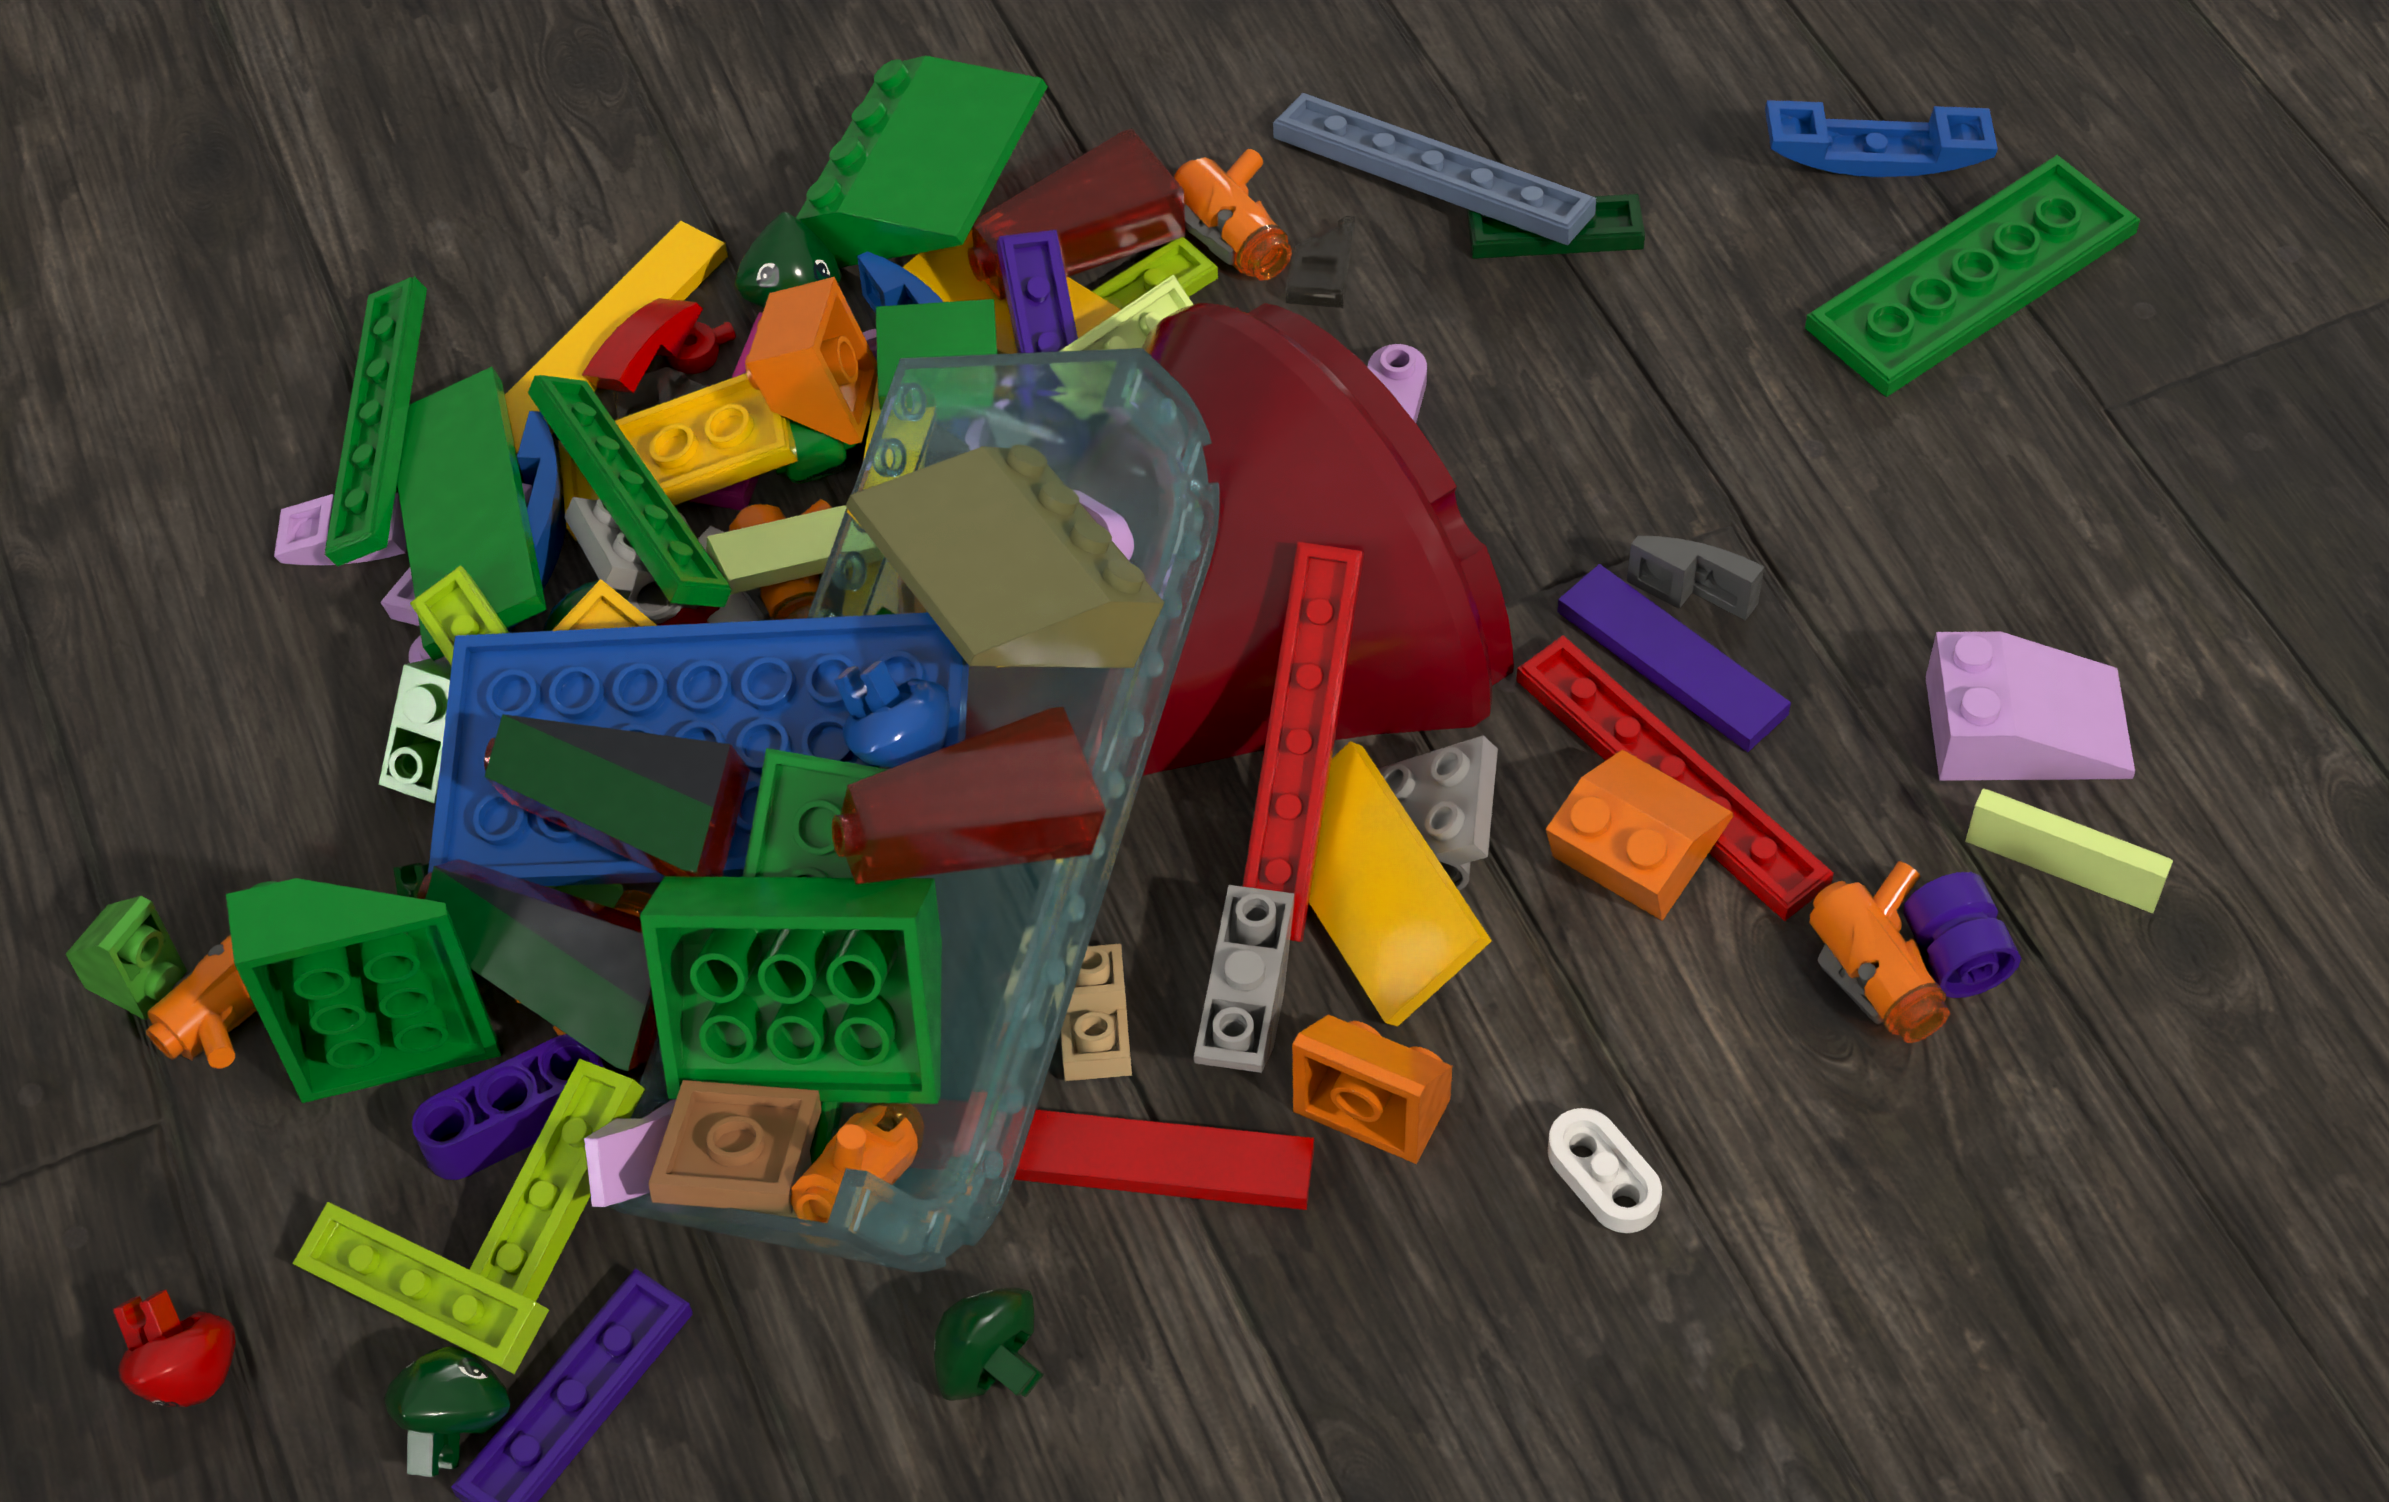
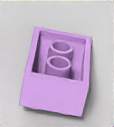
(2024, 711)

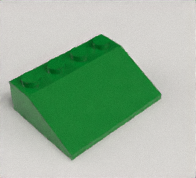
(919, 158)
(357, 984)
(798, 984)

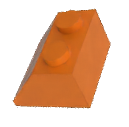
(814, 361)
(1636, 831)
(1369, 1086)

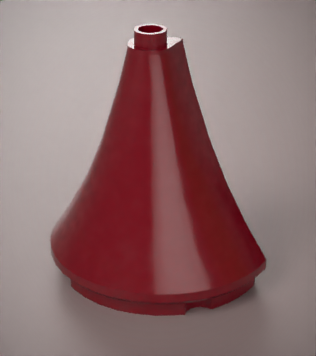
(1328, 459)

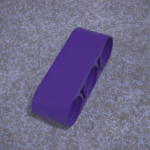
(477, 1107)

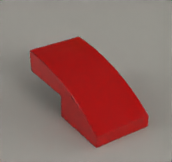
(650, 331)

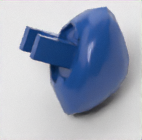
(891, 721)

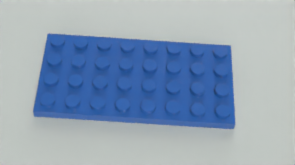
(703, 682)

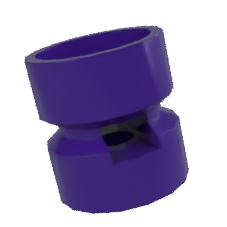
(1960, 932)

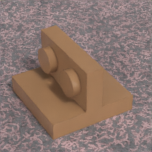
(736, 1147)

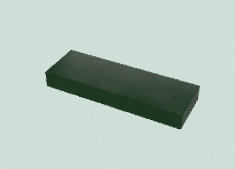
(1612, 228)

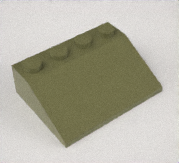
(1010, 562)

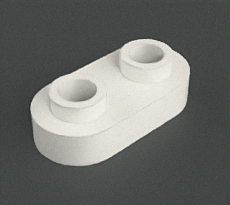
(1608, 1173)

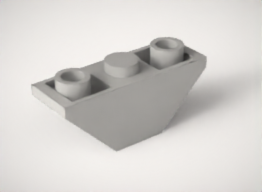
(1246, 980)

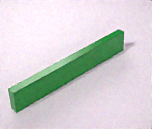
(376, 422)
(630, 492)

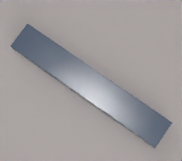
(1435, 168)

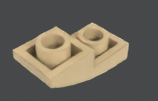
(1096, 1020)

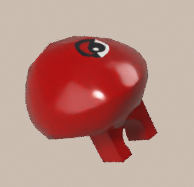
(172, 1358)

